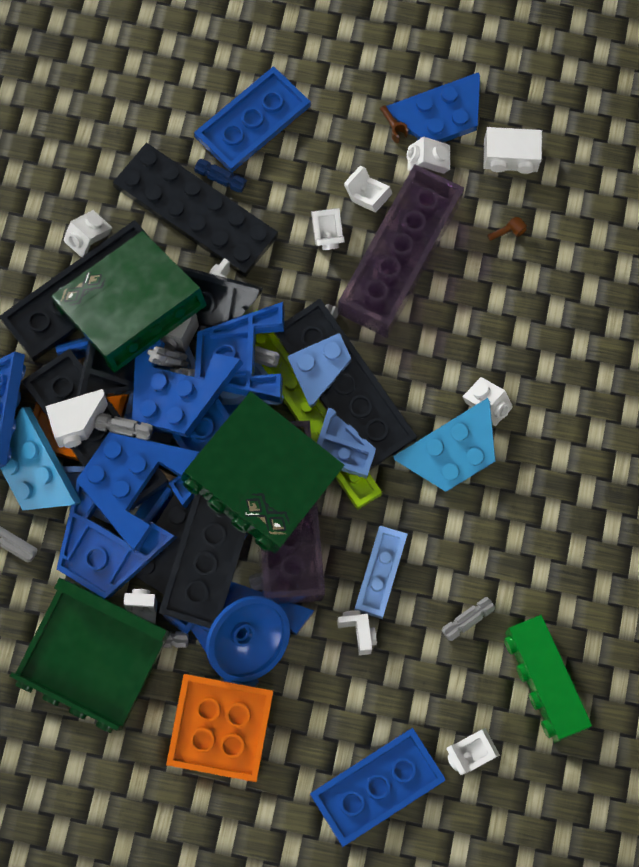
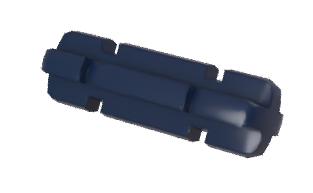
(220, 175)

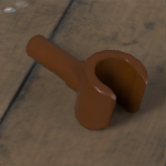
(396, 126)
(515, 225)

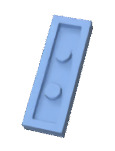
(380, 572)

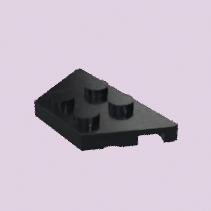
(224, 297)
(98, 375)

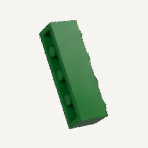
(547, 678)

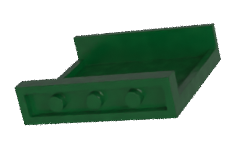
(90, 656)

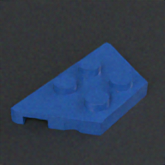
(442, 111)

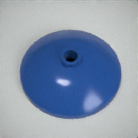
(258, 644)

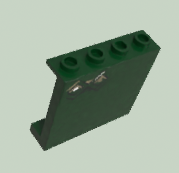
(129, 300)
(261, 473)

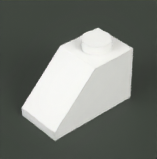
(75, 418)

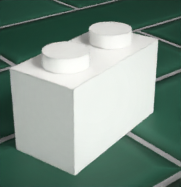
(512, 149)

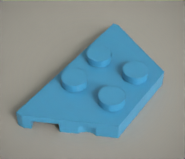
(454, 449)
(34, 468)

